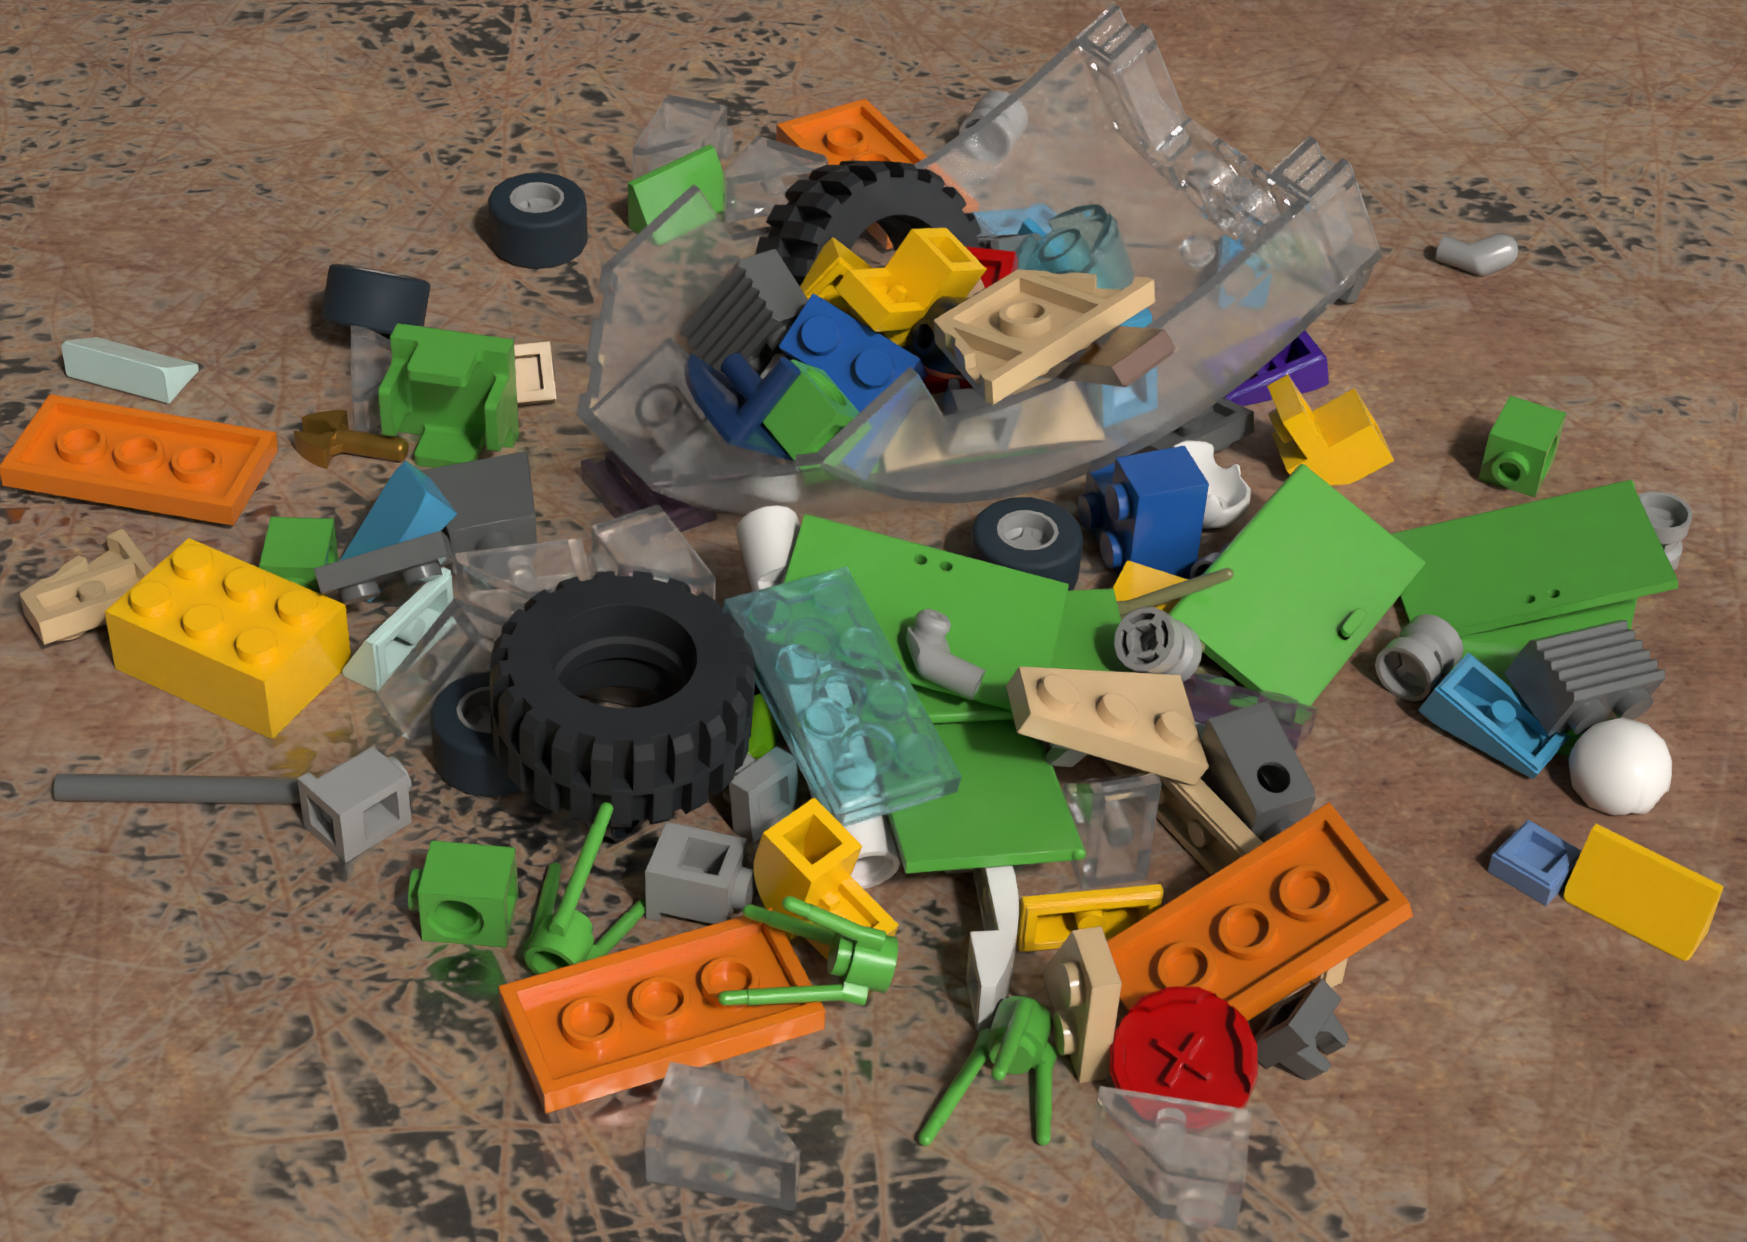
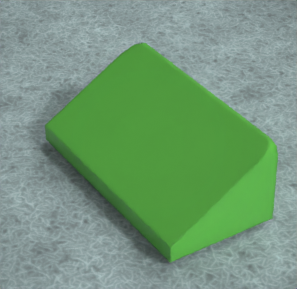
(661, 187)

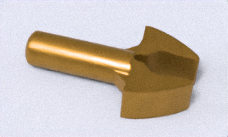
(329, 434)

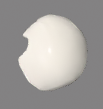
(1227, 492)
(1620, 767)

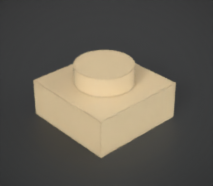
(534, 373)

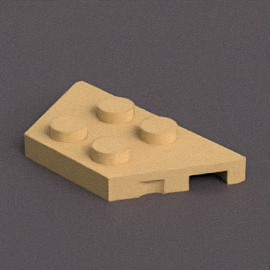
(1032, 325)

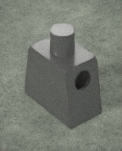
(490, 502)
(1256, 770)

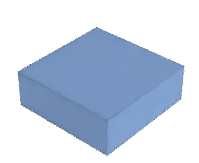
(1535, 862)

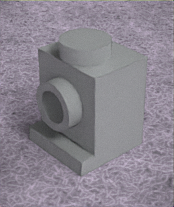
(356, 803)
(697, 875)

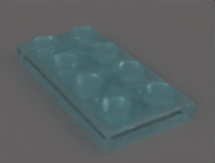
(842, 698)

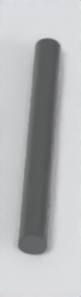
(176, 788)

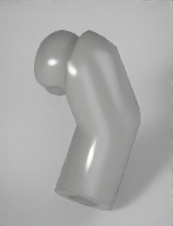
(1480, 257)
(934, 659)

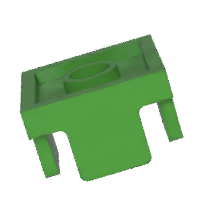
(451, 392)

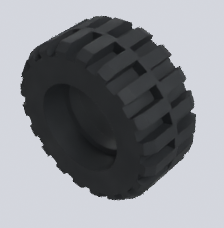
(851, 197)
(637, 757)

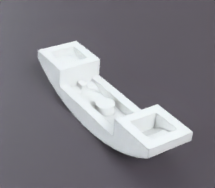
(992, 950)

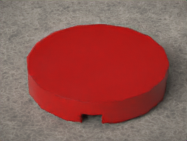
(1186, 1048)

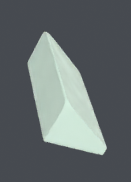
(127, 368)
(399, 634)

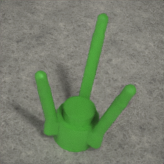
(566, 934)
(857, 954)
(1014, 1046)

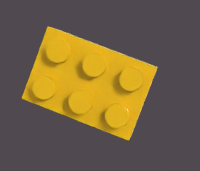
(229, 637)

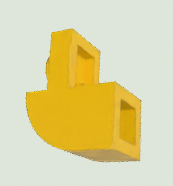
(920, 271)
(1334, 441)
(813, 861)

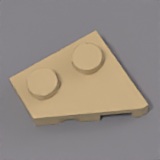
(81, 592)
(1085, 1001)

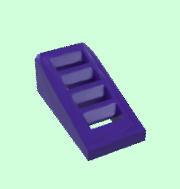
(1299, 359)

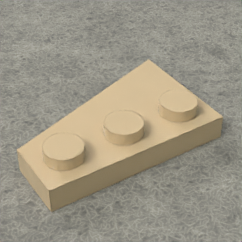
(1113, 716)

